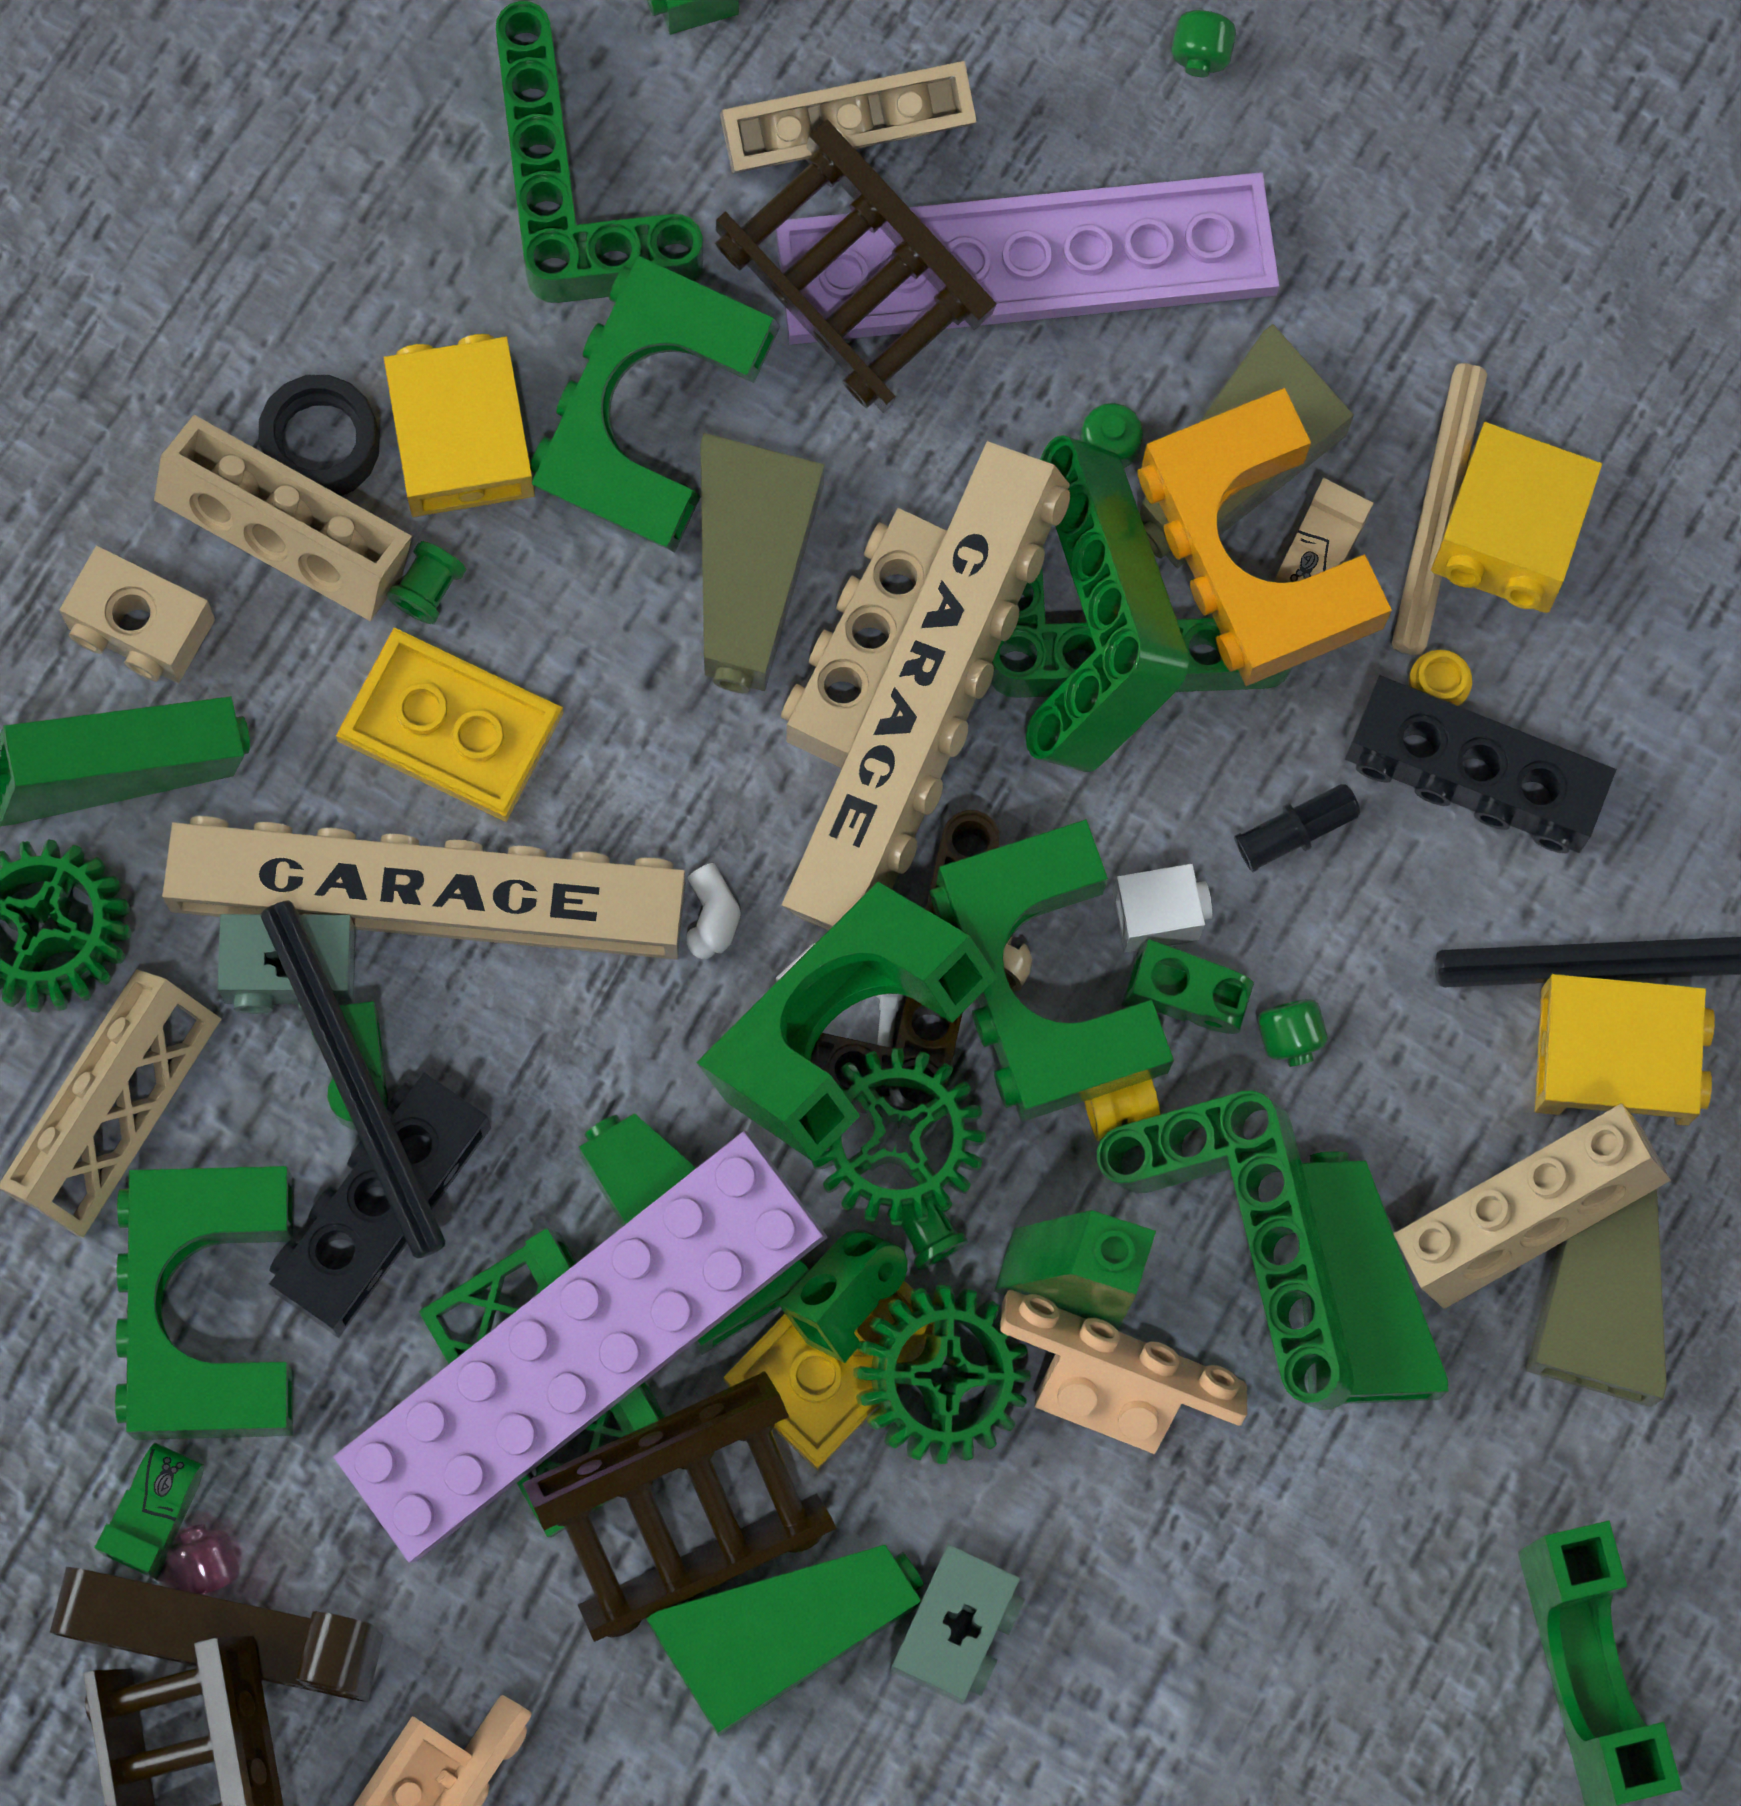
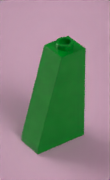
(116, 756)
(635, 1170)
(1079, 1263)
(1373, 1292)
(776, 1633)

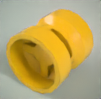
(1121, 1107)

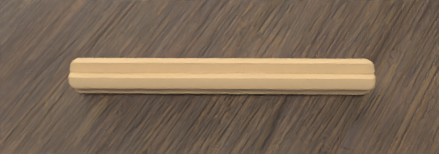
(1442, 490)

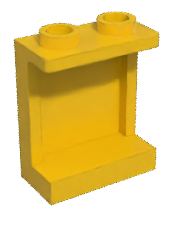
(458, 425)
(1516, 518)
(1623, 1045)

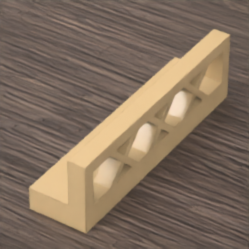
(91, 1091)

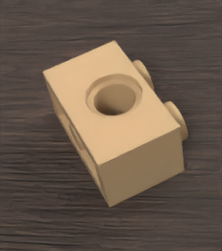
(114, 587)

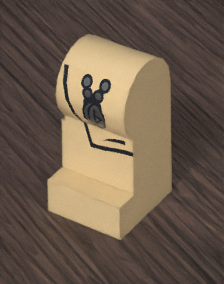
(1325, 533)

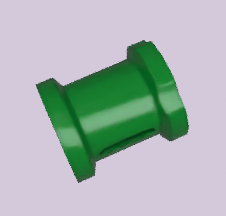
(426, 582)
(932, 1239)

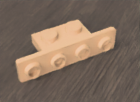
(1114, 1379)
(435, 1772)

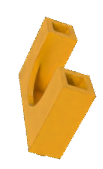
(1260, 621)

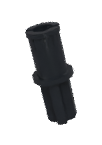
(1297, 826)

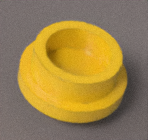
(1442, 676)

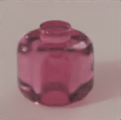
(203, 1560)

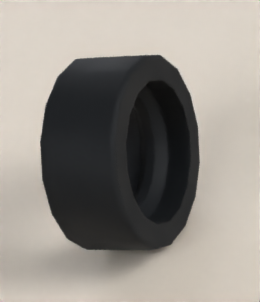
(323, 391)

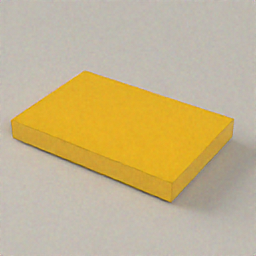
(449, 724)
(817, 1387)

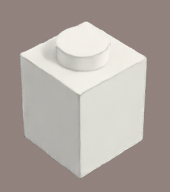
(1161, 906)

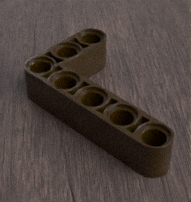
(834, 1051)
(311, 1654)

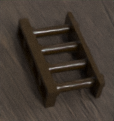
(873, 208)
(628, 1470)
(236, 1719)

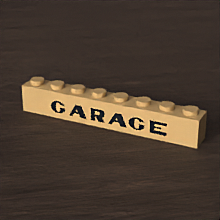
(931, 684)
(429, 889)

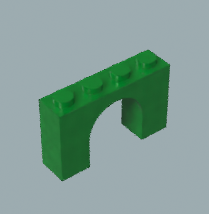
(650, 316)
(872, 951)
(1044, 1060)
(167, 1221)
(1571, 1595)

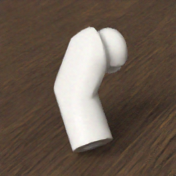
(718, 916)

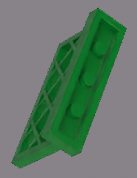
(547, 1260)

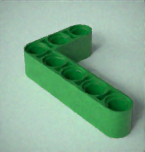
(549, 180)
(1127, 609)
(1049, 642)
(1263, 1221)

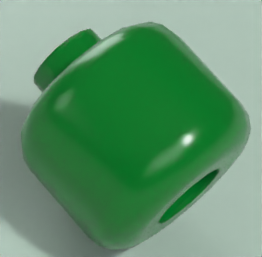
(1203, 42)
(1114, 429)
(1293, 1031)

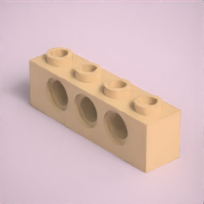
(861, 111)
(281, 517)
(813, 718)
(1532, 1206)

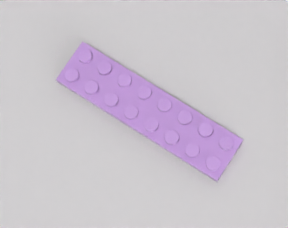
(1063, 253)
(579, 1346)

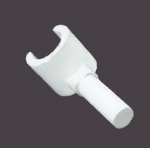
(888, 1007)

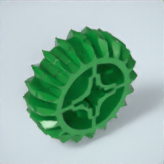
(54, 901)
(930, 1184)
(942, 1404)

